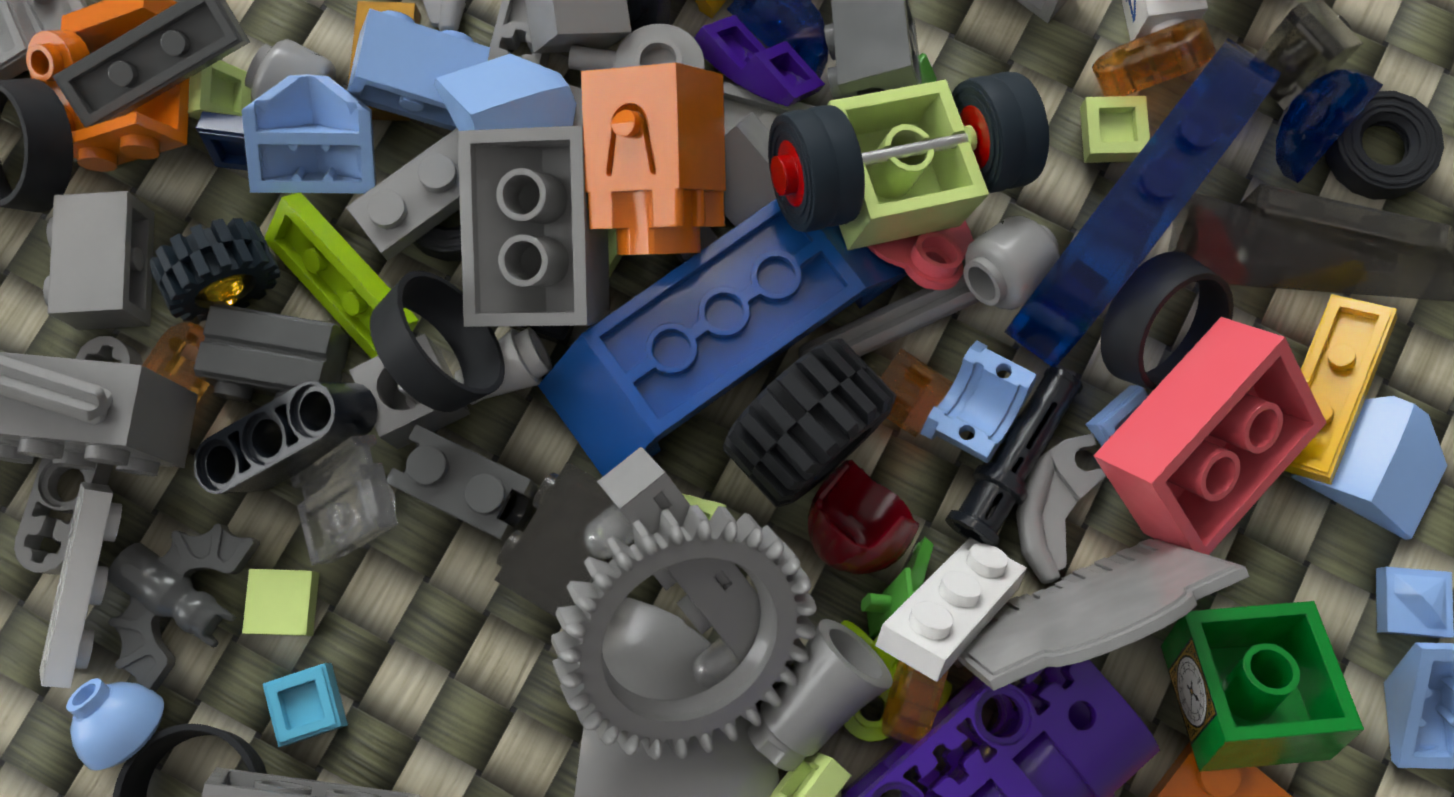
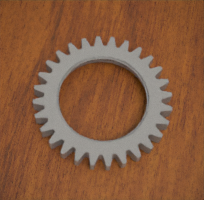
(630, 718)

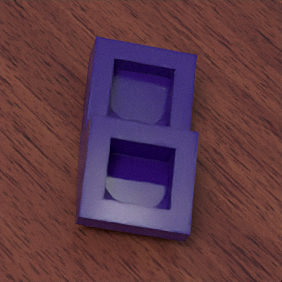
(769, 73)

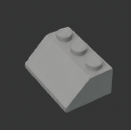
(529, 230)

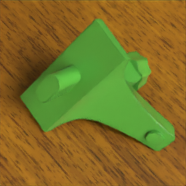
(883, 605)

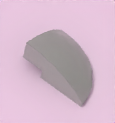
(654, 658)

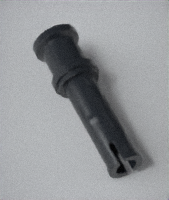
(1002, 481)

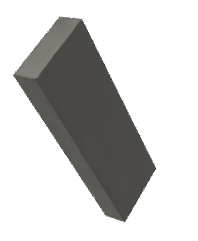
(150, 59)

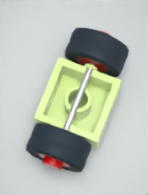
(907, 156)

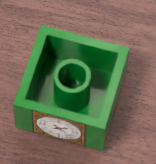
(1259, 686)

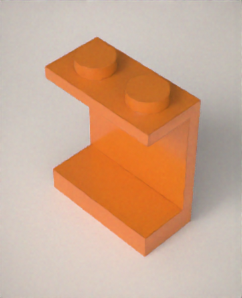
(149, 128)

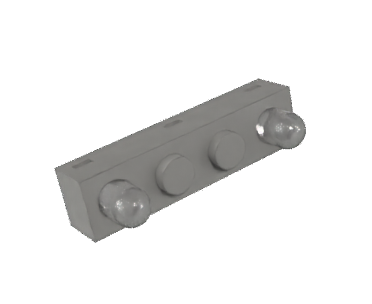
(713, 587)

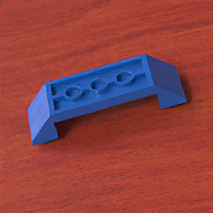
(706, 331)

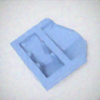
(507, 95)
(309, 139)
(1388, 466)
(1422, 707)

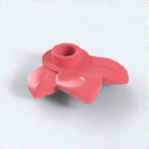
(929, 258)

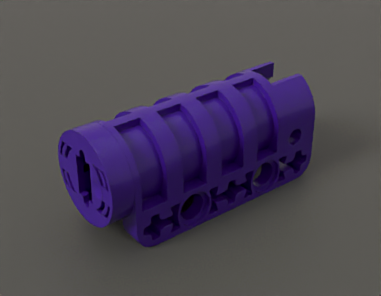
(1058, 741)

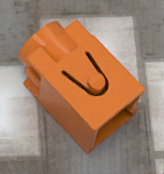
(654, 155)

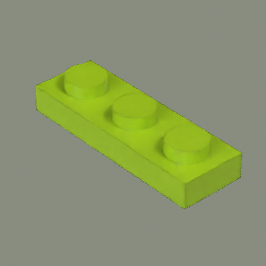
(328, 267)

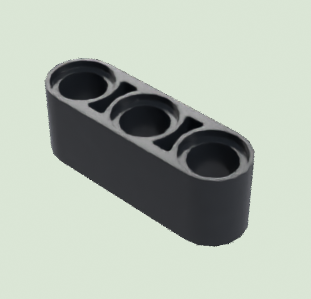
(284, 436)

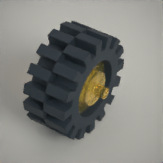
(213, 267)

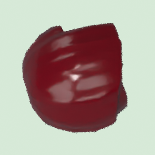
(859, 522)

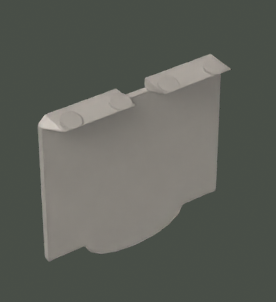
(1096, 610)

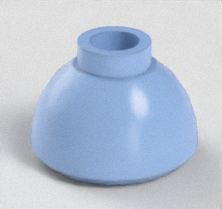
(112, 721)

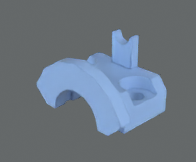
(981, 403)

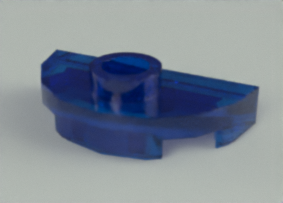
(787, 21)
(1320, 117)

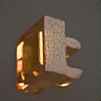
(916, 391)

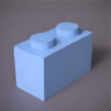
(399, 65)

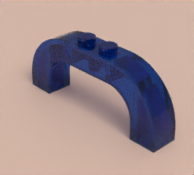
(1143, 203)

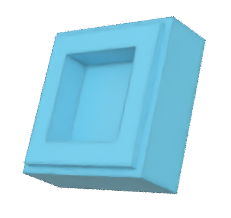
(304, 704)

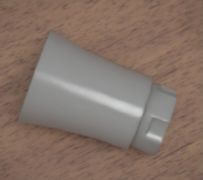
(830, 690)

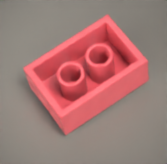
(1212, 436)

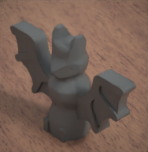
(165, 589)

